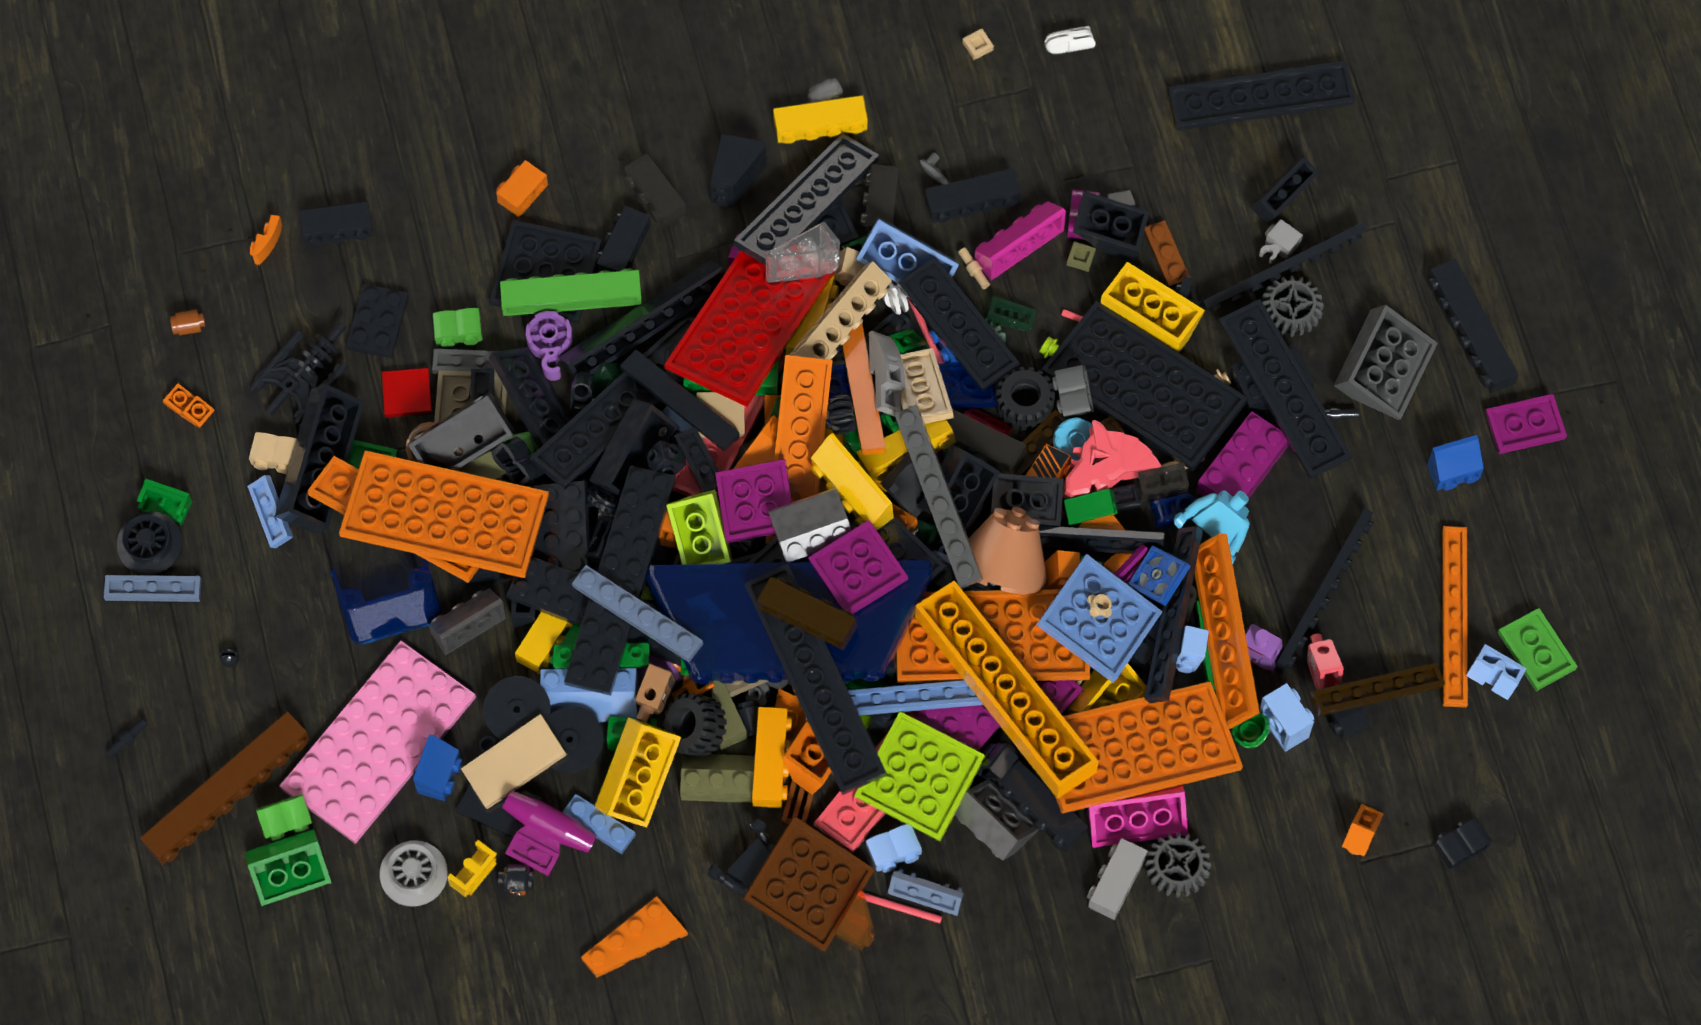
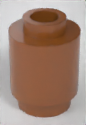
(187, 322)

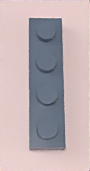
(152, 588)

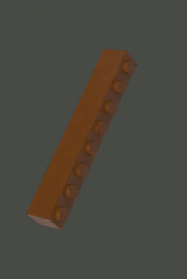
(225, 788)

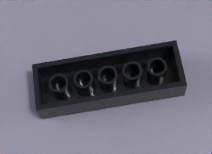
(324, 433)

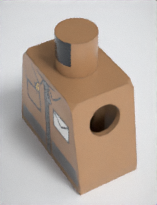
(656, 684)

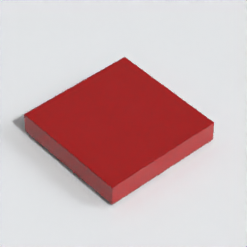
(406, 392)

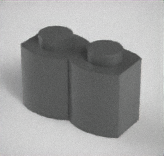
(1073, 391)

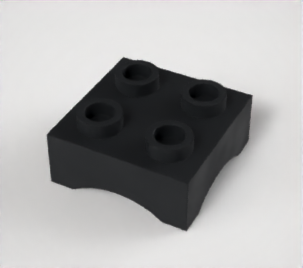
(905, 486)

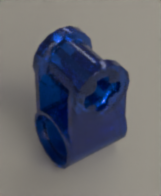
(1170, 508)

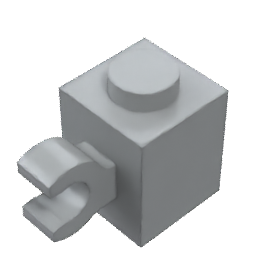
(1281, 241)

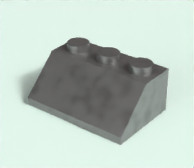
(809, 524)
(467, 620)
(995, 820)

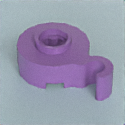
(549, 348)

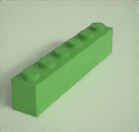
(570, 292)

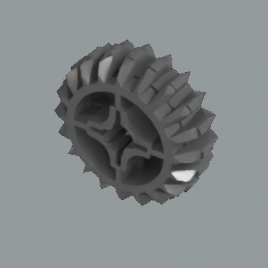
(1310, 304)
(1193, 852)

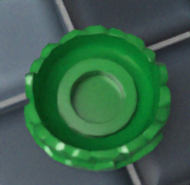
(1252, 731)

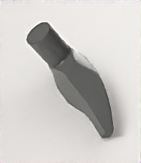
(933, 171)

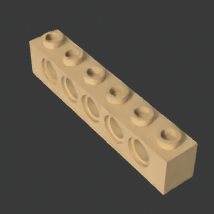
(875, 283)

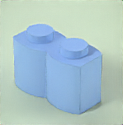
(893, 848)

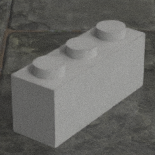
(1116, 878)

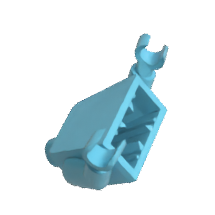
(1218, 515)

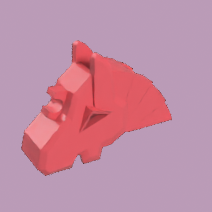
(1114, 459)

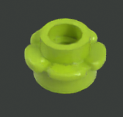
(1049, 347)

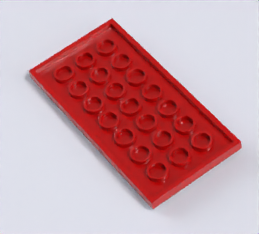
(743, 329)

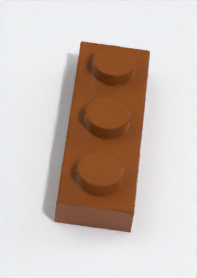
(1166, 254)

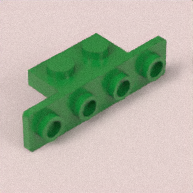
(634, 656)

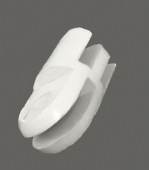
(1070, 40)
(895, 298)

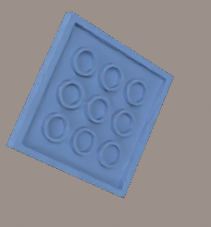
(1099, 641)

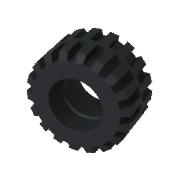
(1030, 382)
(708, 727)

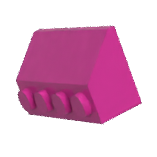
(1020, 239)
(1139, 817)

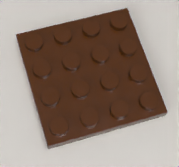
(808, 884)

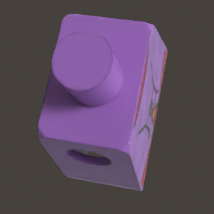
(1263, 647)

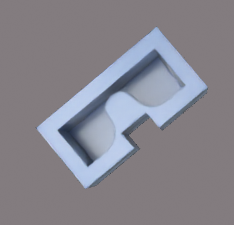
(1192, 649)
(1497, 671)

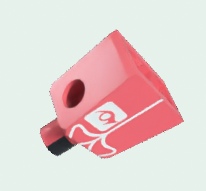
(1324, 662)

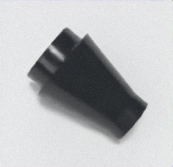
(749, 715)

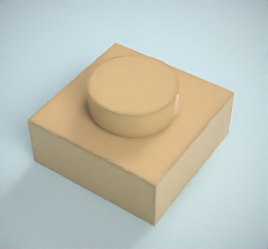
(978, 44)

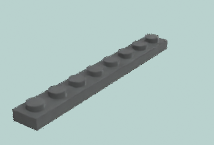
(938, 496)

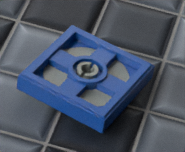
(1159, 575)

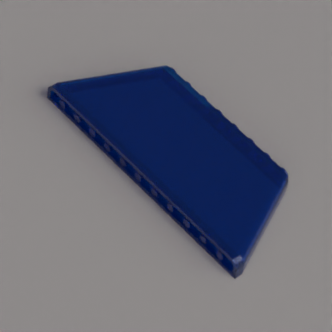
(735, 646)

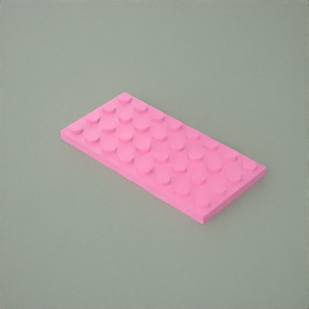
(377, 741)

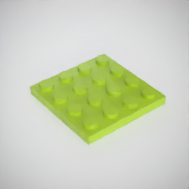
(923, 776)

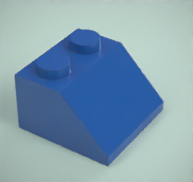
(1456, 463)
(437, 769)

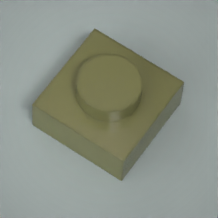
(1081, 256)

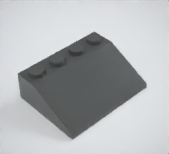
(1385, 362)

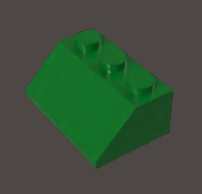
(287, 867)

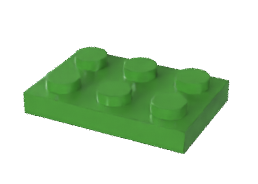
(1537, 649)

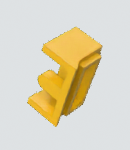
(474, 870)

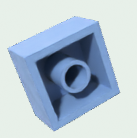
(1287, 717)

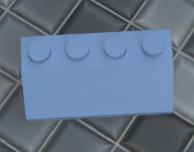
(899, 252)
(601, 706)

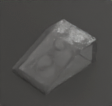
(804, 256)

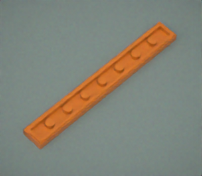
(863, 393)
(1454, 616)

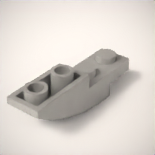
(888, 372)

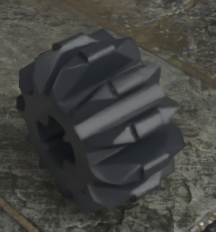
(841, 414)

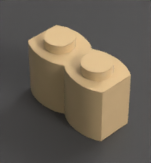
(272, 452)

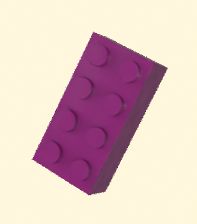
(1244, 458)

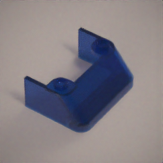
(390, 613)

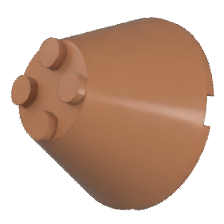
(1010, 551)

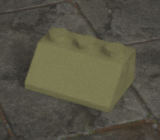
(717, 778)

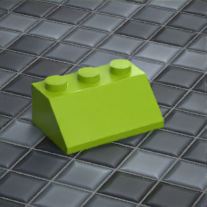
(699, 529)

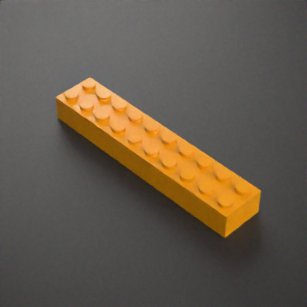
(1006, 689)

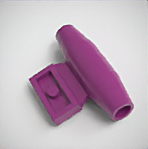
(543, 832)

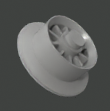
(413, 873)

